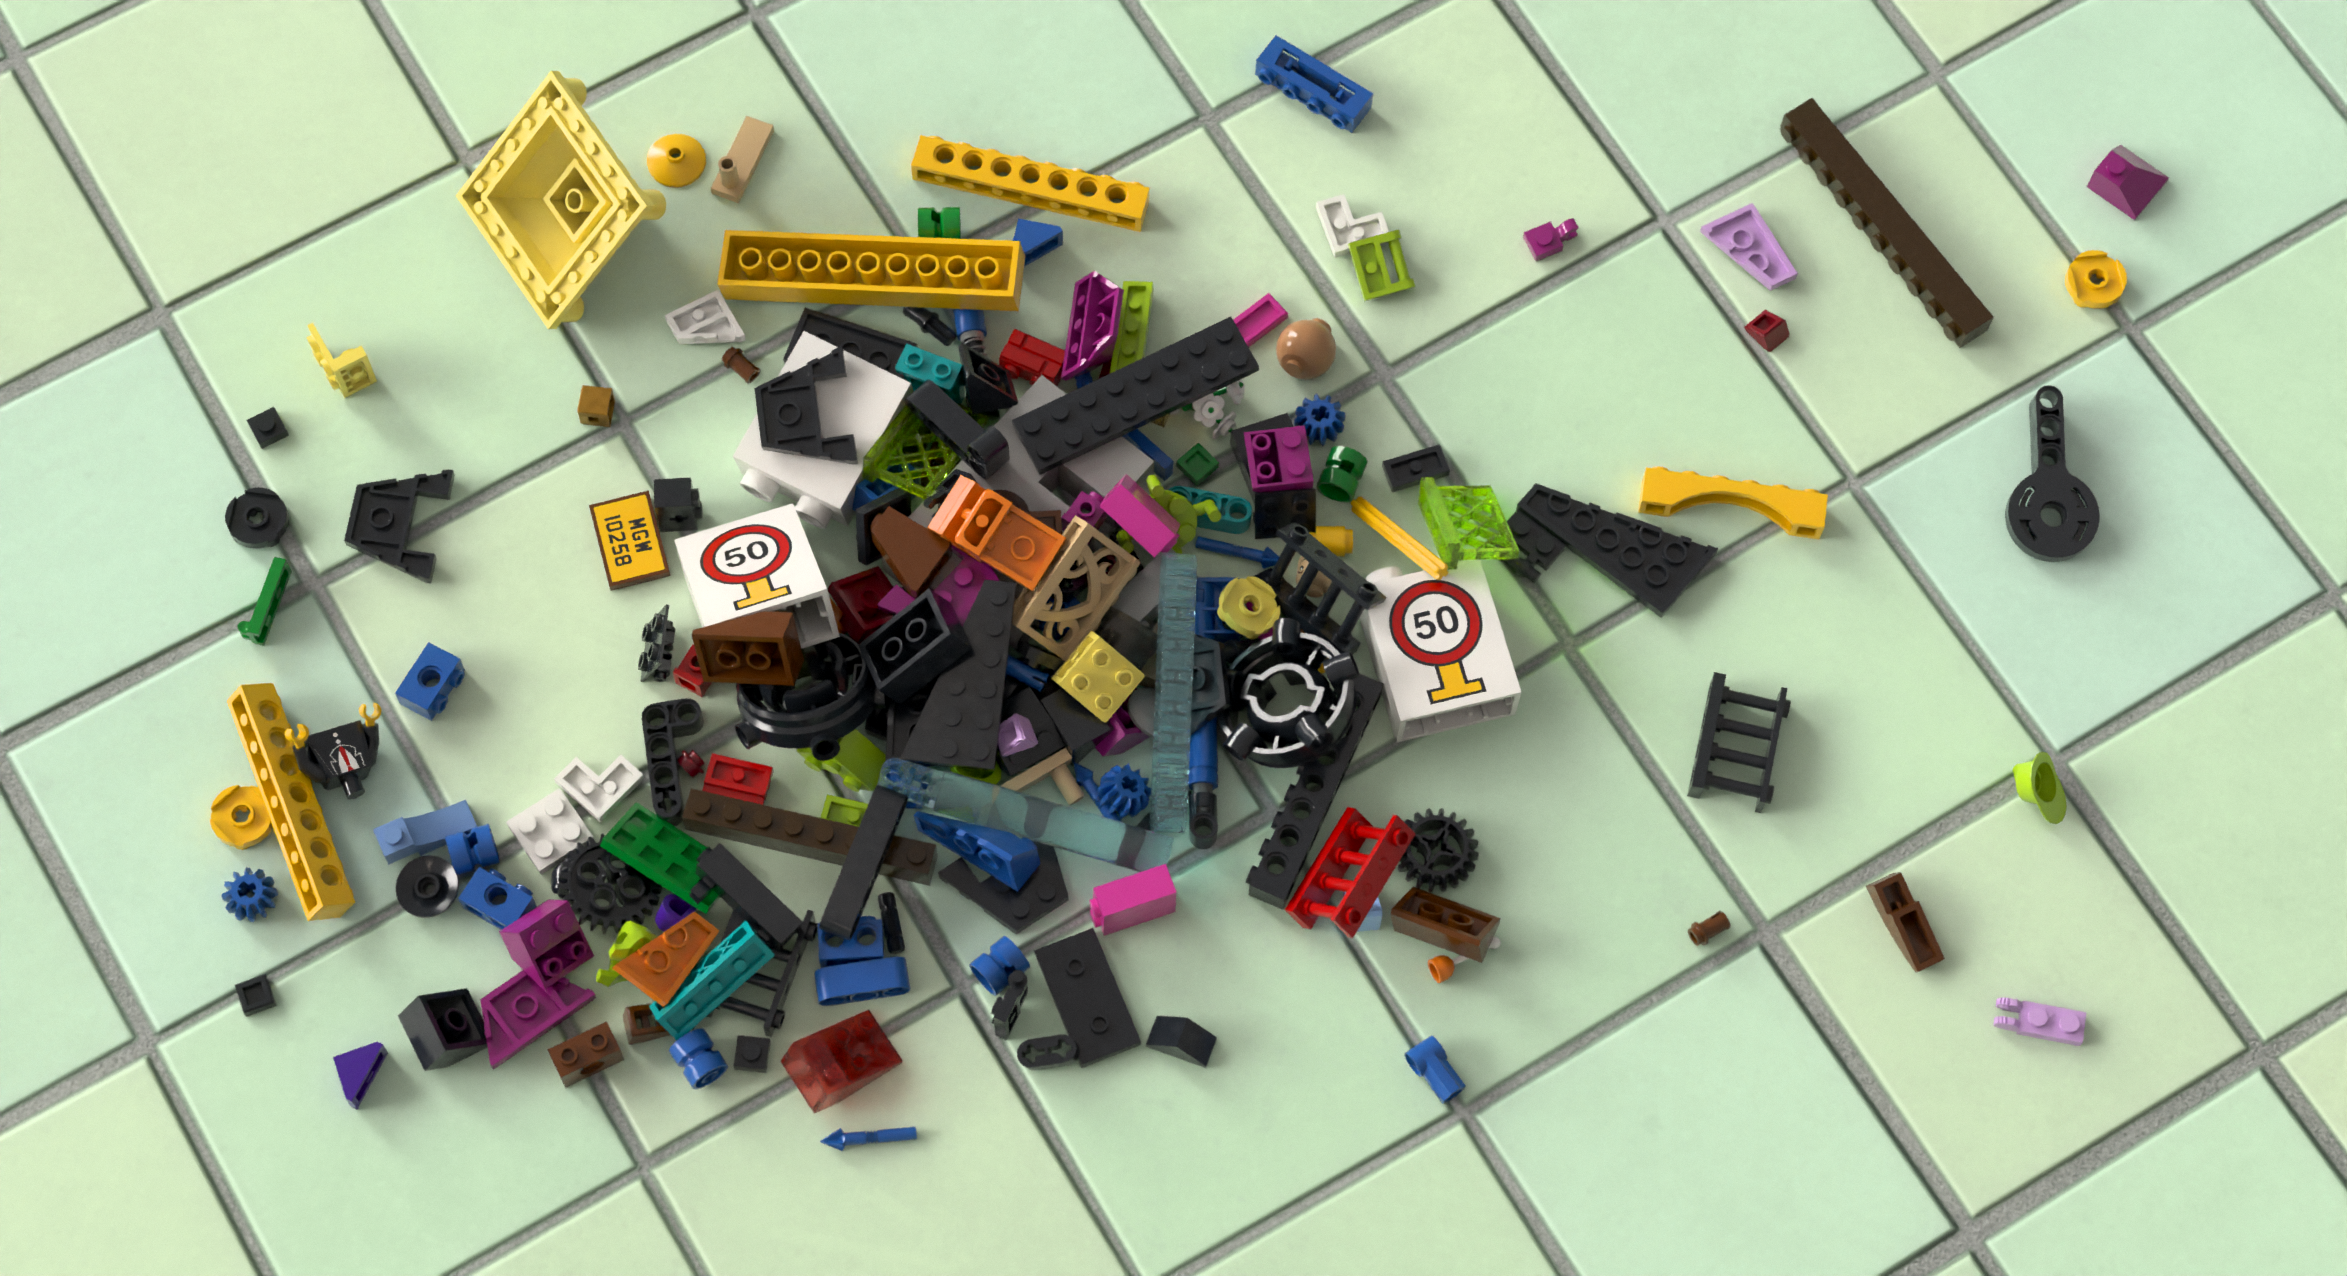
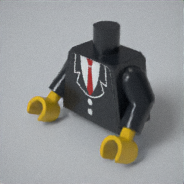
(339, 754)

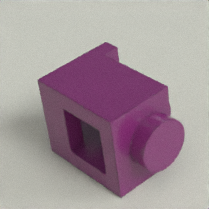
(1091, 504)

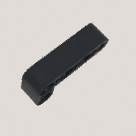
(979, 448)
(667, 763)

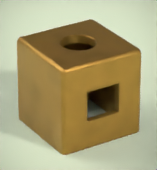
(596, 406)

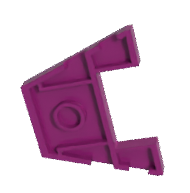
(958, 587)

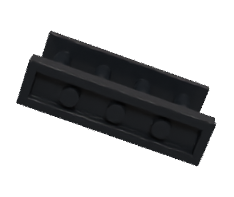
(1297, 606)
(1709, 750)
(775, 1015)

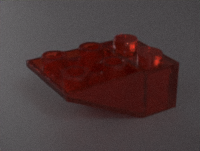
(840, 1060)

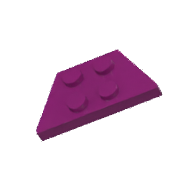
(523, 1012)

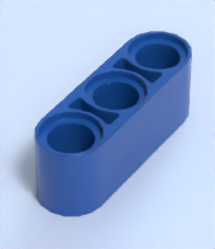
(862, 981)

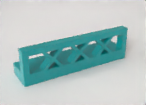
(713, 980)

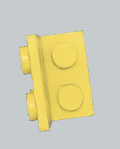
(347, 372)
(1098, 676)

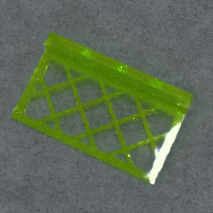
(900, 435)
(1444, 525)

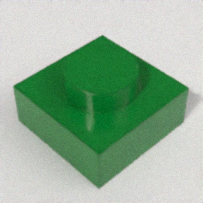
(1197, 464)

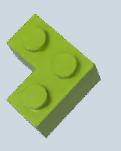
(857, 762)

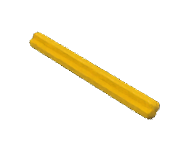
(1399, 538)

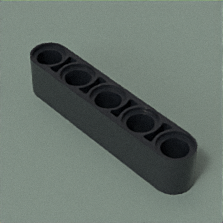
(863, 862)

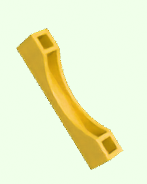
(1795, 511)

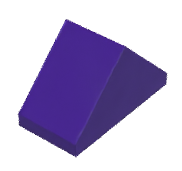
(358, 1070)

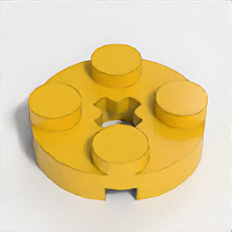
(2089, 294)
(224, 811)

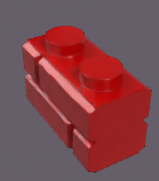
(1031, 357)

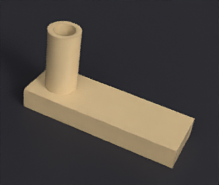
(742, 159)
(1056, 767)

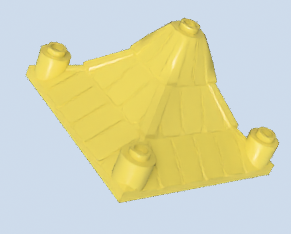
(555, 200)

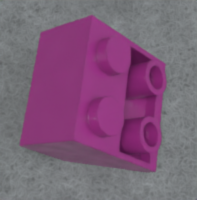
(1279, 459)
(547, 942)

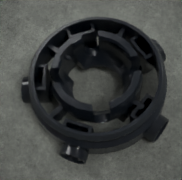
(816, 714)
(1317, 727)

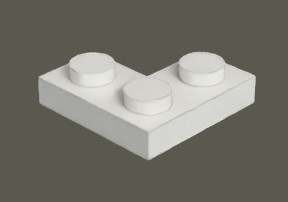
(1343, 228)
(599, 793)

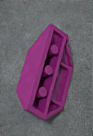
(1092, 325)

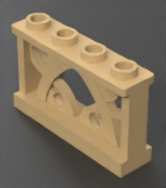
(1102, 589)

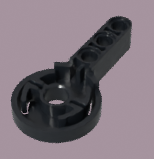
(2052, 489)

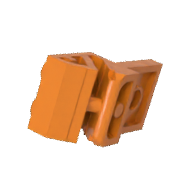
(996, 533)

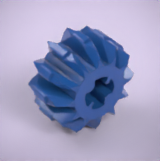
(1331, 420)
(1124, 791)
(240, 903)

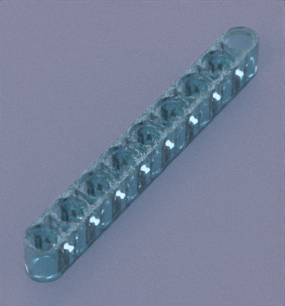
(1173, 693)

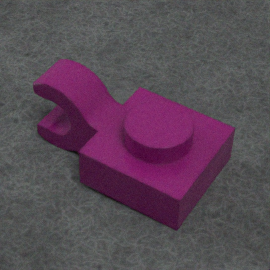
(1547, 240)

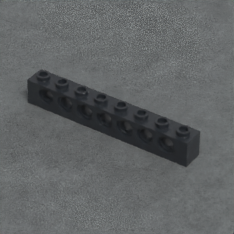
(1277, 887)

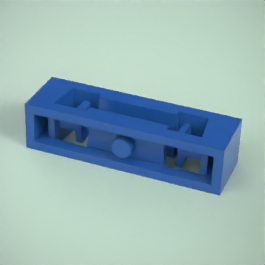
(1313, 84)

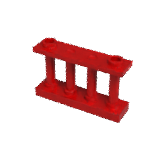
(1333, 862)

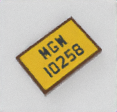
(629, 540)

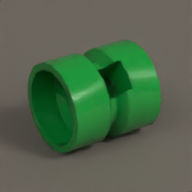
(939, 224)
(1341, 474)

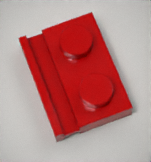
(738, 779)

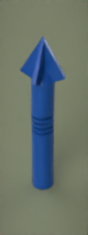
(1266, 558)
(1085, 778)
(840, 1139)

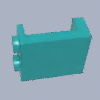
(921, 365)

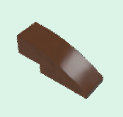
(1905, 921)

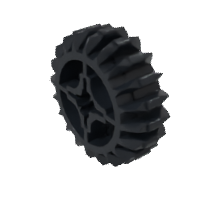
(1446, 856)

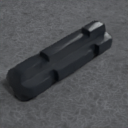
(891, 923)

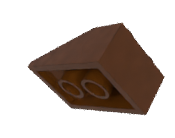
(750, 650)

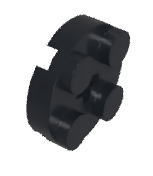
(247, 505)

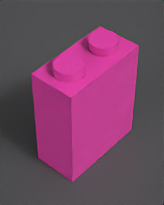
(1141, 516)
(1133, 900)

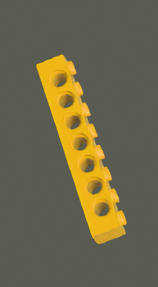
(1041, 194)
(290, 802)

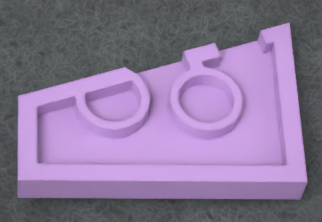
(1751, 245)

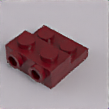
(859, 600)

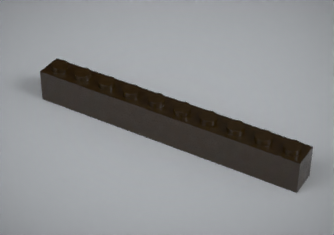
(1885, 223)

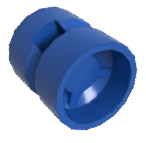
(472, 849)
(994, 968)
(697, 1057)

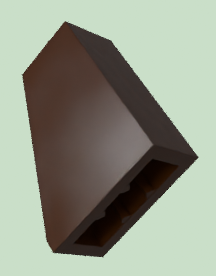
(910, 550)

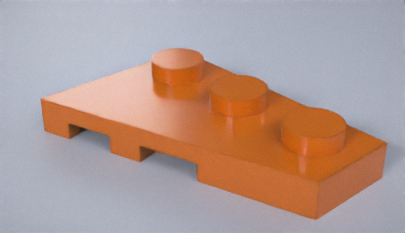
(669, 958)

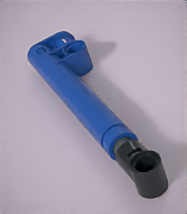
(1203, 743)

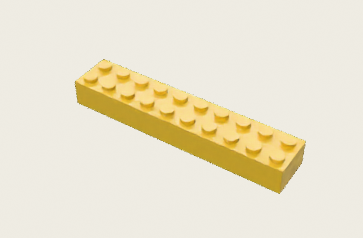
(871, 270)

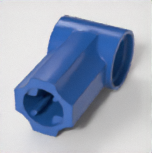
(1431, 1062)

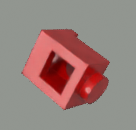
(690, 676)

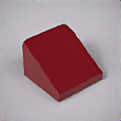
(1768, 330)

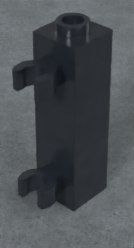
(745, 895)

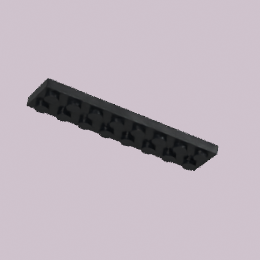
(1135, 395)

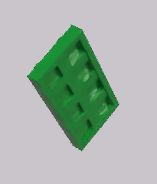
(658, 852)

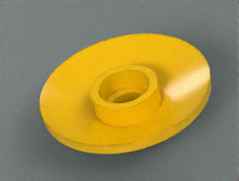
(679, 170)

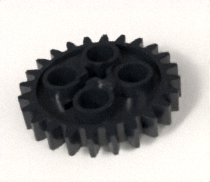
(583, 892)

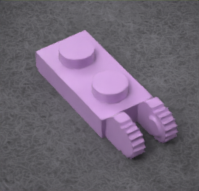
(2042, 1021)

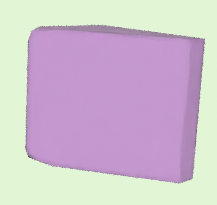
(1016, 735)

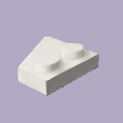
(705, 322)

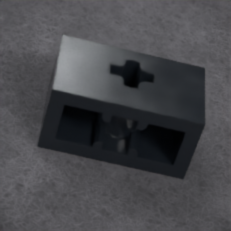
(677, 504)

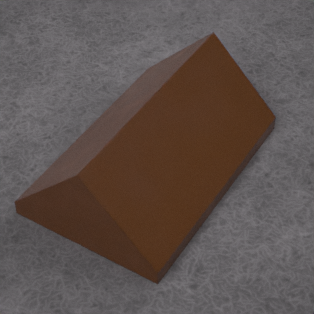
(1444, 923)

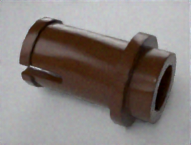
(740, 364)
(1702, 932)

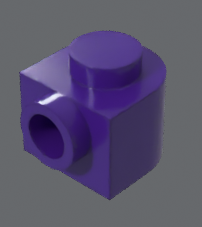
(672, 911)

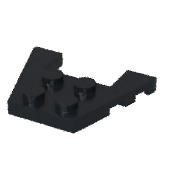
(791, 412)
(384, 516)
(1012, 908)

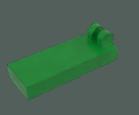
(267, 604)

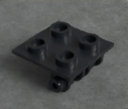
(1282, 508)
(659, 642)

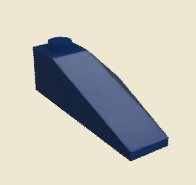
(992, 850)

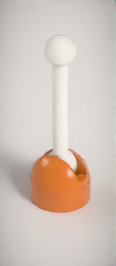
(1442, 966)

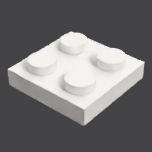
(549, 830)

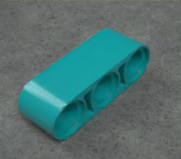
(1226, 505)

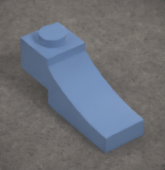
(423, 832)

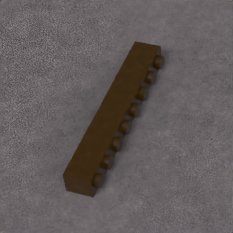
(800, 834)

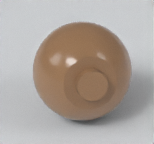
(1306, 349)

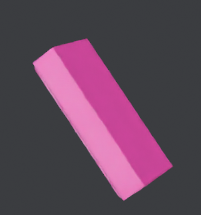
(1260, 319)

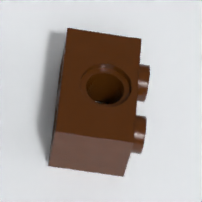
(586, 1054)

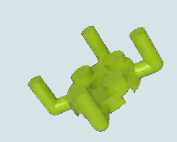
(1180, 509)

